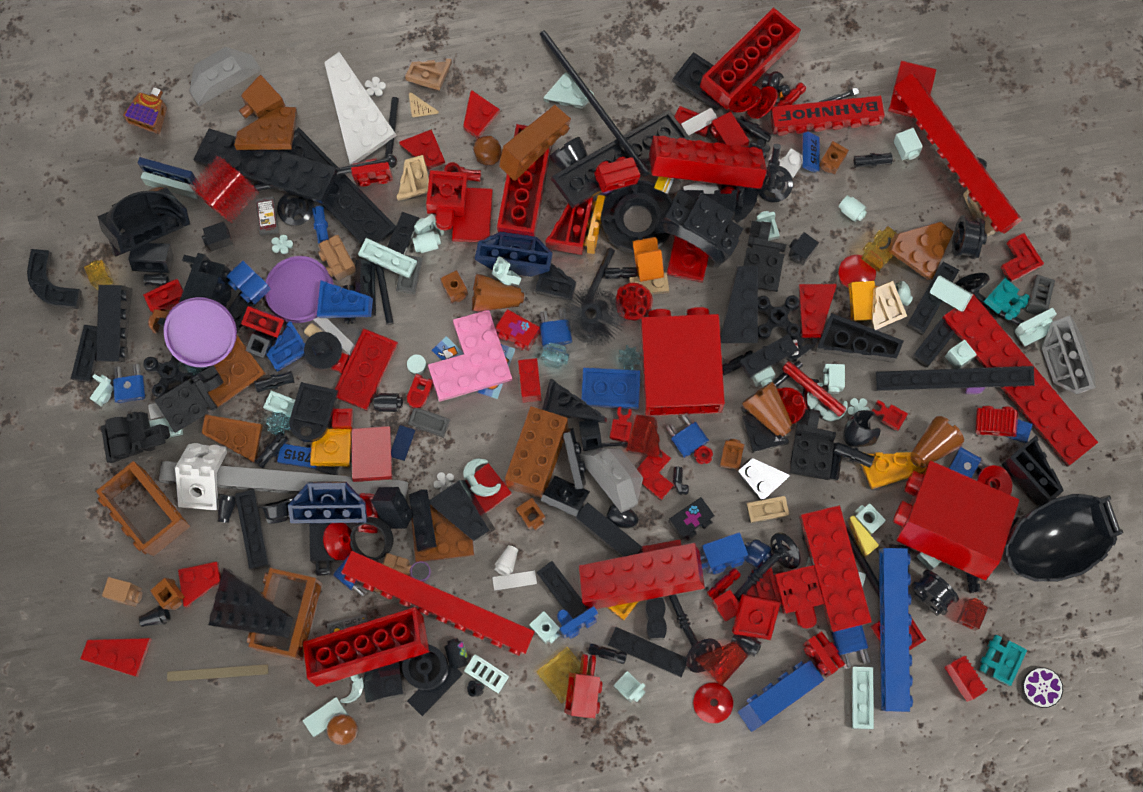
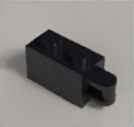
(318, 553)

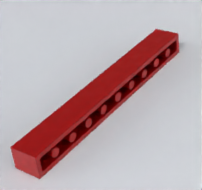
(958, 154)
(437, 602)

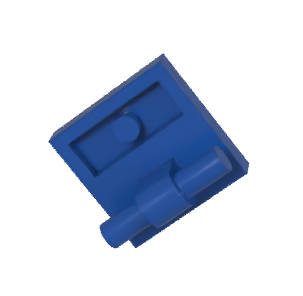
(571, 627)

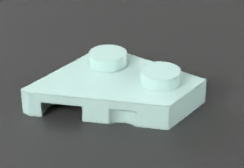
(566, 93)

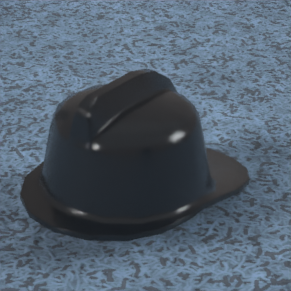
(277, 511)

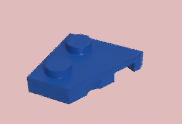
(287, 348)

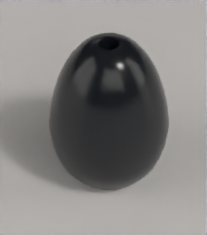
(623, 520)

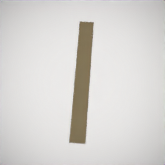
(217, 673)

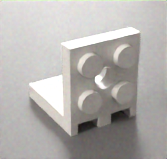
(199, 469)

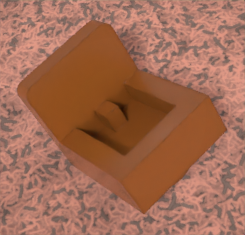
(153, 319)
(732, 454)

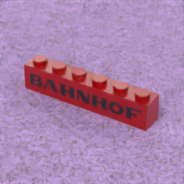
(827, 115)

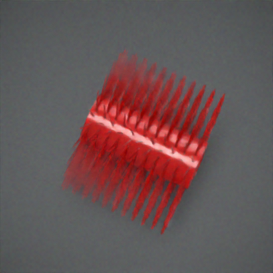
(223, 192)

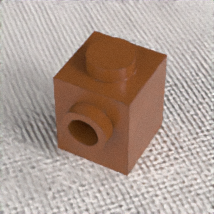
(454, 287)

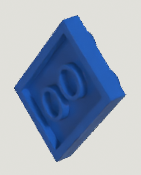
(611, 388)

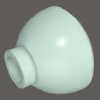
(904, 292)

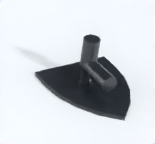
(745, 201)

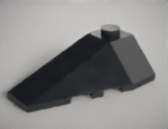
(384, 683)

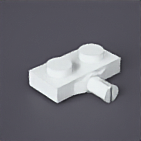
(791, 162)

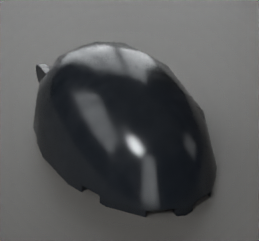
(1062, 538)

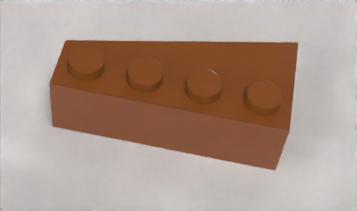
(533, 142)

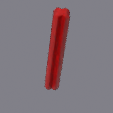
(814, 388)

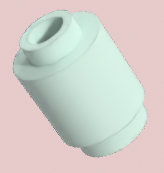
(853, 208)
(426, 242)

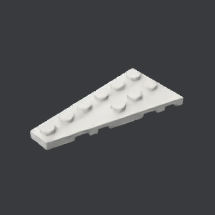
(359, 117)

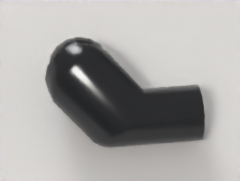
(677, 480)

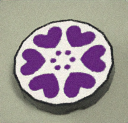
(1042, 687)

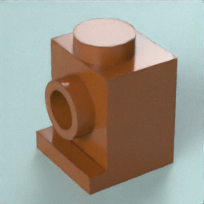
(839, 154)
(528, 508)
(163, 591)

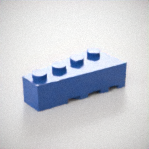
(781, 695)

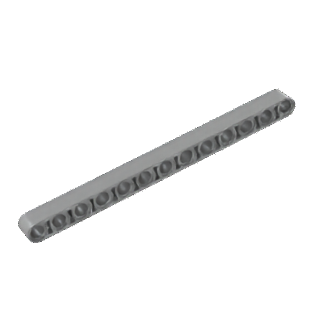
(278, 481)

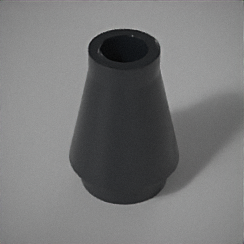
(225, 507)
(155, 617)
(748, 644)

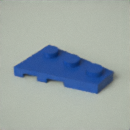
(342, 303)

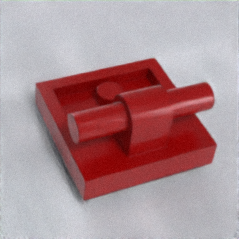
(373, 173)
(822, 655)

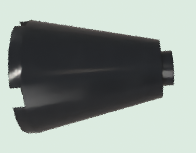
(569, 154)

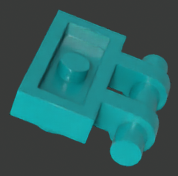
(1002, 295)
(1008, 663)

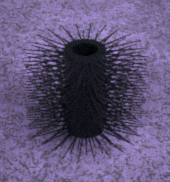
(591, 308)

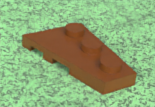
(235, 434)

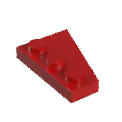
(814, 307)

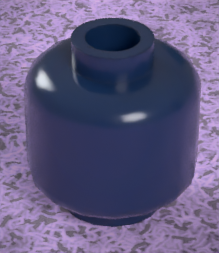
(757, 553)

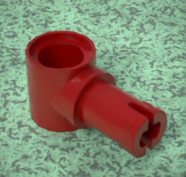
(472, 175)

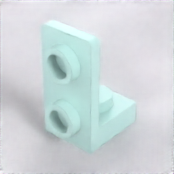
(630, 687)

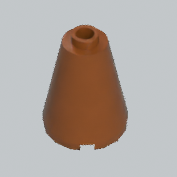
(493, 294)
(769, 409)
(936, 442)

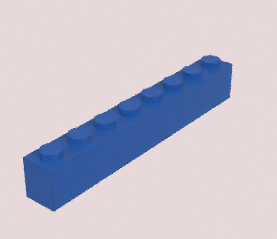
(895, 630)

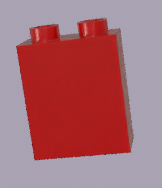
(682, 363)
(955, 519)

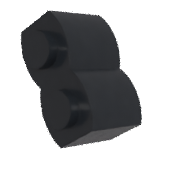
(656, 626)

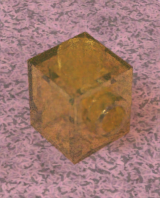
(98, 274)

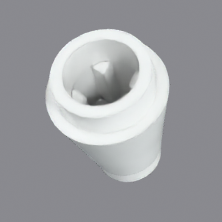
(506, 562)

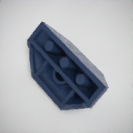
(525, 253)
(327, 504)

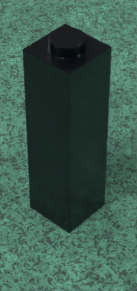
(607, 531)

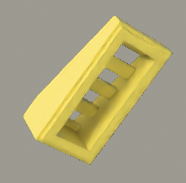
(863, 538)

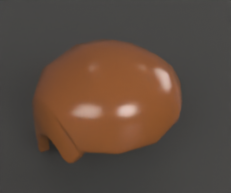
(487, 150)
(342, 729)

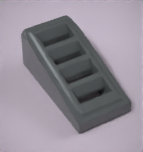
(1037, 306)

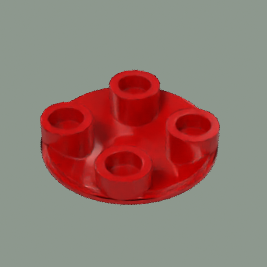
(855, 270)
(793, 403)

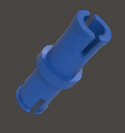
(320, 224)

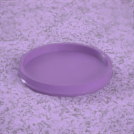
(296, 288)
(199, 332)

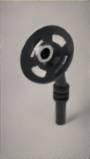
(774, 180)
(293, 208)
(972, 286)
(778, 555)
(698, 648)

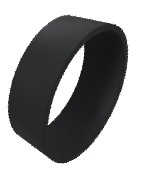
(386, 531)

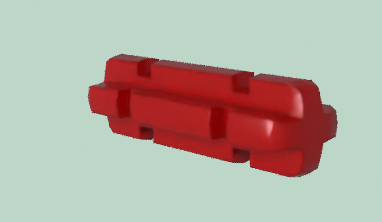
(795, 93)
(724, 583)

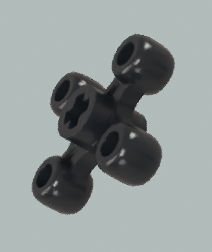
(783, 312)
(163, 370)

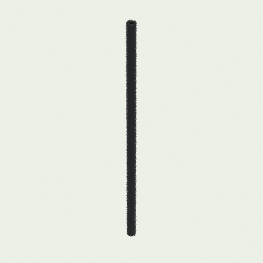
(593, 101)

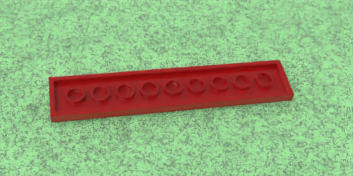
(1037, 403)

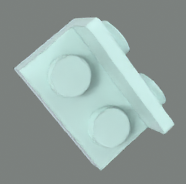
(1035, 327)

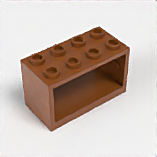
(536, 453)
(121, 482)
(304, 618)

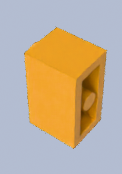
(861, 300)

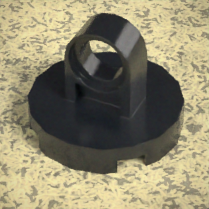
(323, 350)

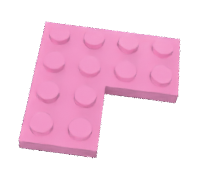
(479, 366)

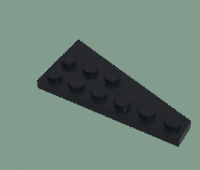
(246, 609)

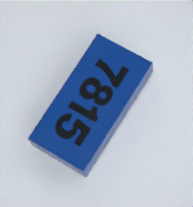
(811, 152)
(295, 456)

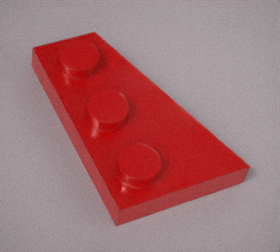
(117, 654)

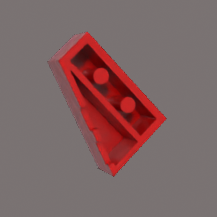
(571, 229)

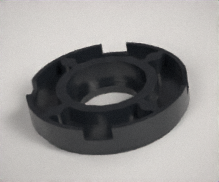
(620, 201)

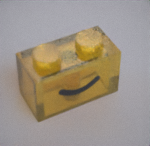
(876, 252)

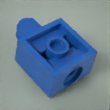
(723, 553)

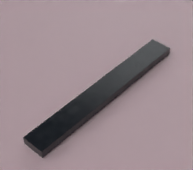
(955, 378)

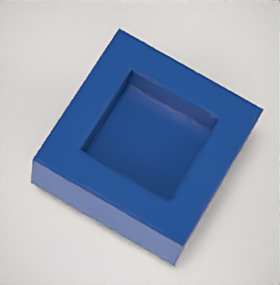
(1023, 431)

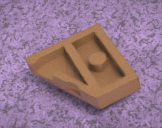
(428, 73)

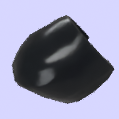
(858, 430)

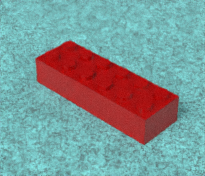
(750, 58)
(707, 162)
(524, 197)
(835, 568)
(641, 576)
(365, 647)

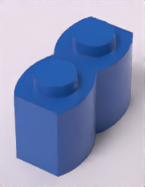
(248, 282)

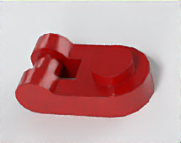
(416, 397)

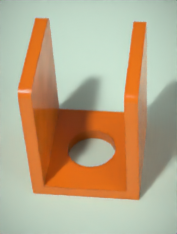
(648, 259)

